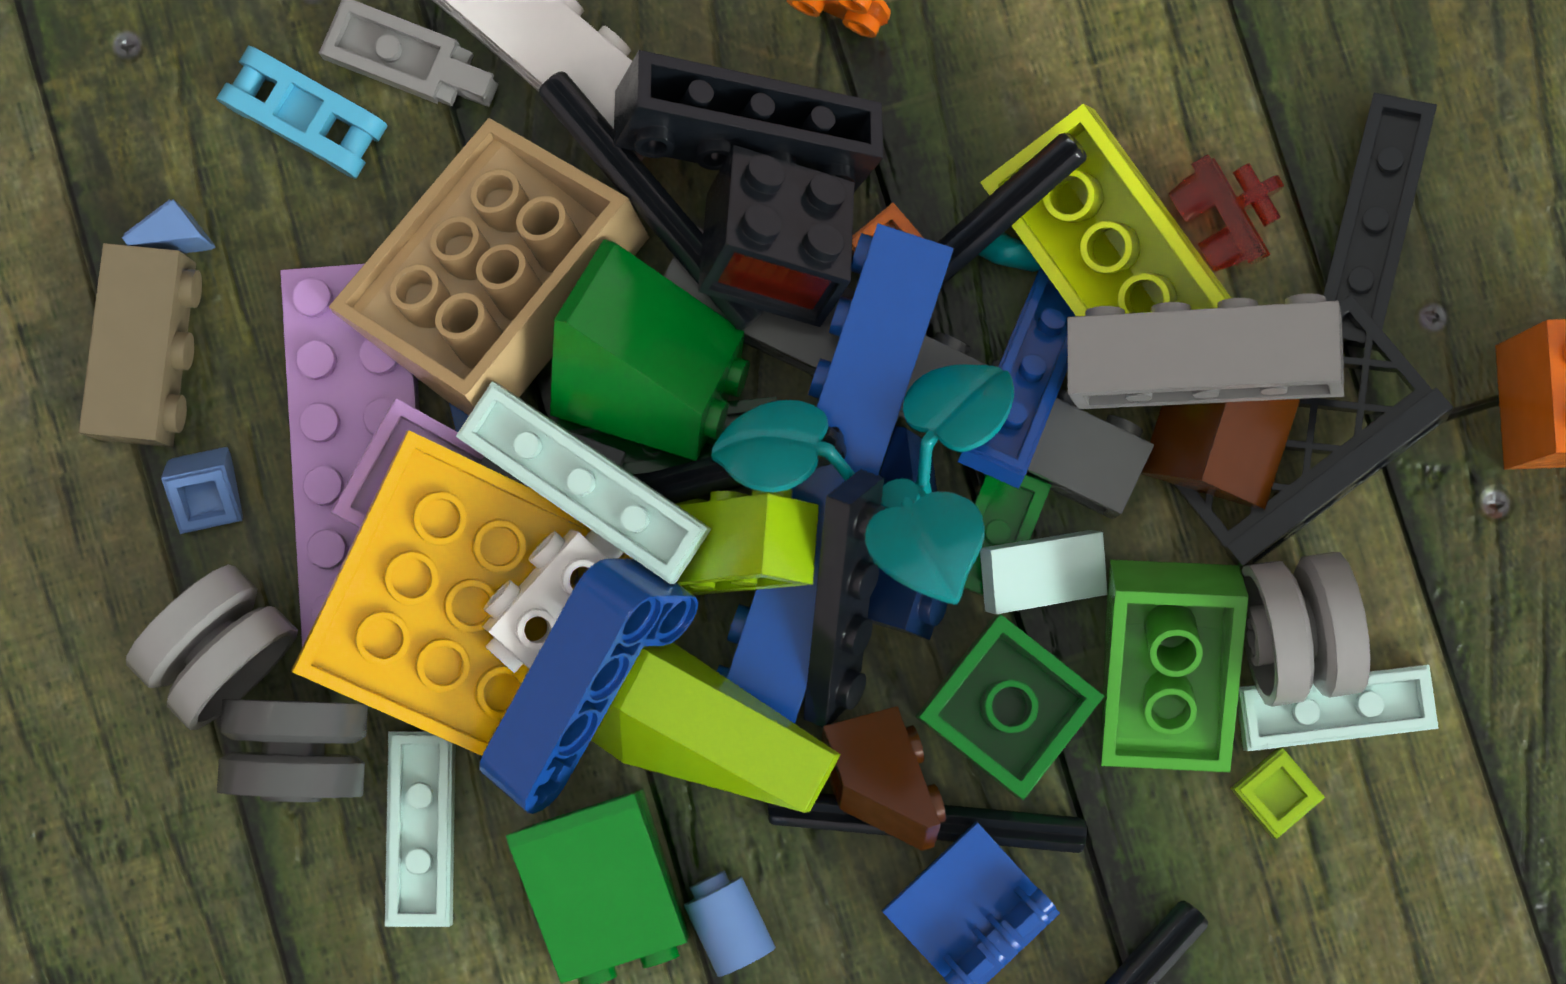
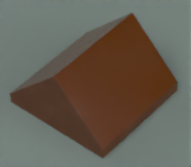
(1222, 447)

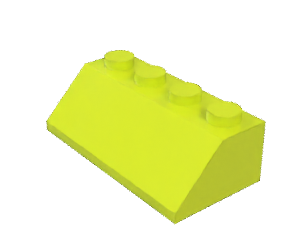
(1107, 231)

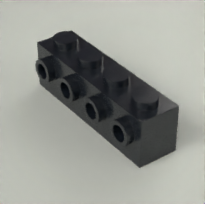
(703, 110)

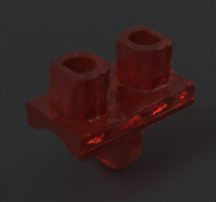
(1210, 188)

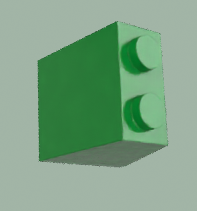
(643, 357)
(600, 888)

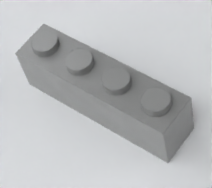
(1206, 353)

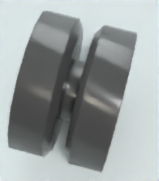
(293, 750)

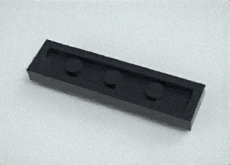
(1379, 208)
(842, 600)

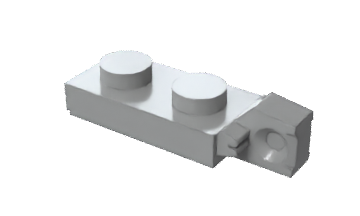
(404, 56)

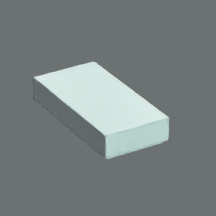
(1043, 571)

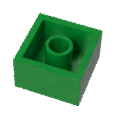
(1009, 706)

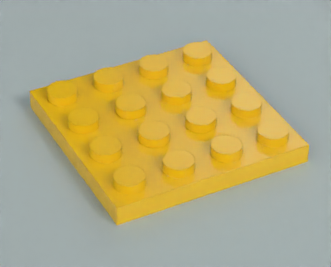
(414, 590)

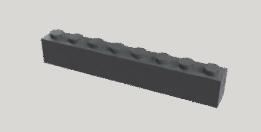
(1076, 454)

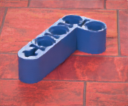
(578, 674)

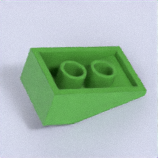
(1172, 664)

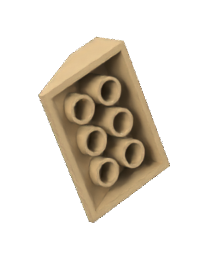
(485, 266)

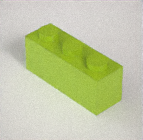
(752, 542)

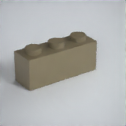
(140, 346)

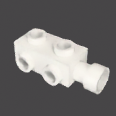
(540, 594)

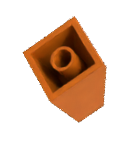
(1533, 396)

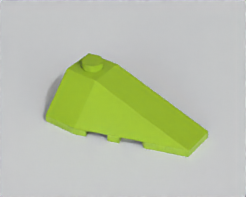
(707, 730)

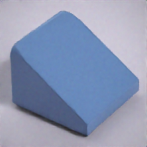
(170, 229)
(202, 490)

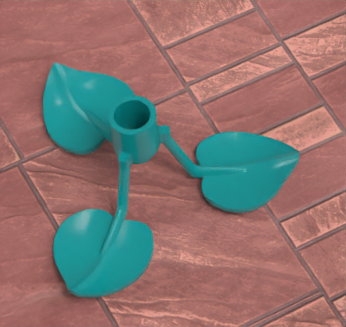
(921, 534)

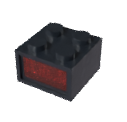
(777, 237)

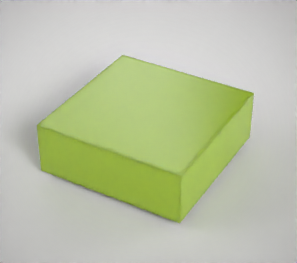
(1277, 793)

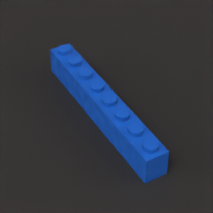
(862, 397)

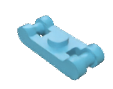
(302, 111)

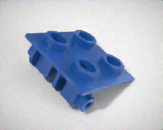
(971, 910)

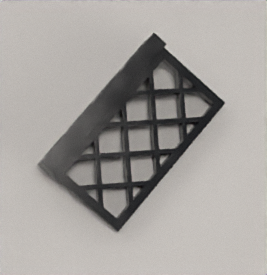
(1346, 464)

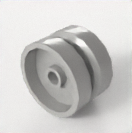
(1305, 629)
(210, 646)

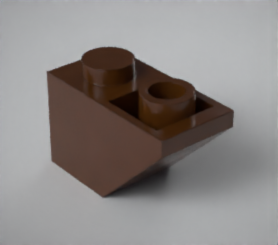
(882, 778)

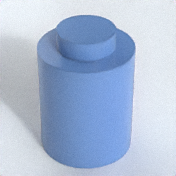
(728, 923)

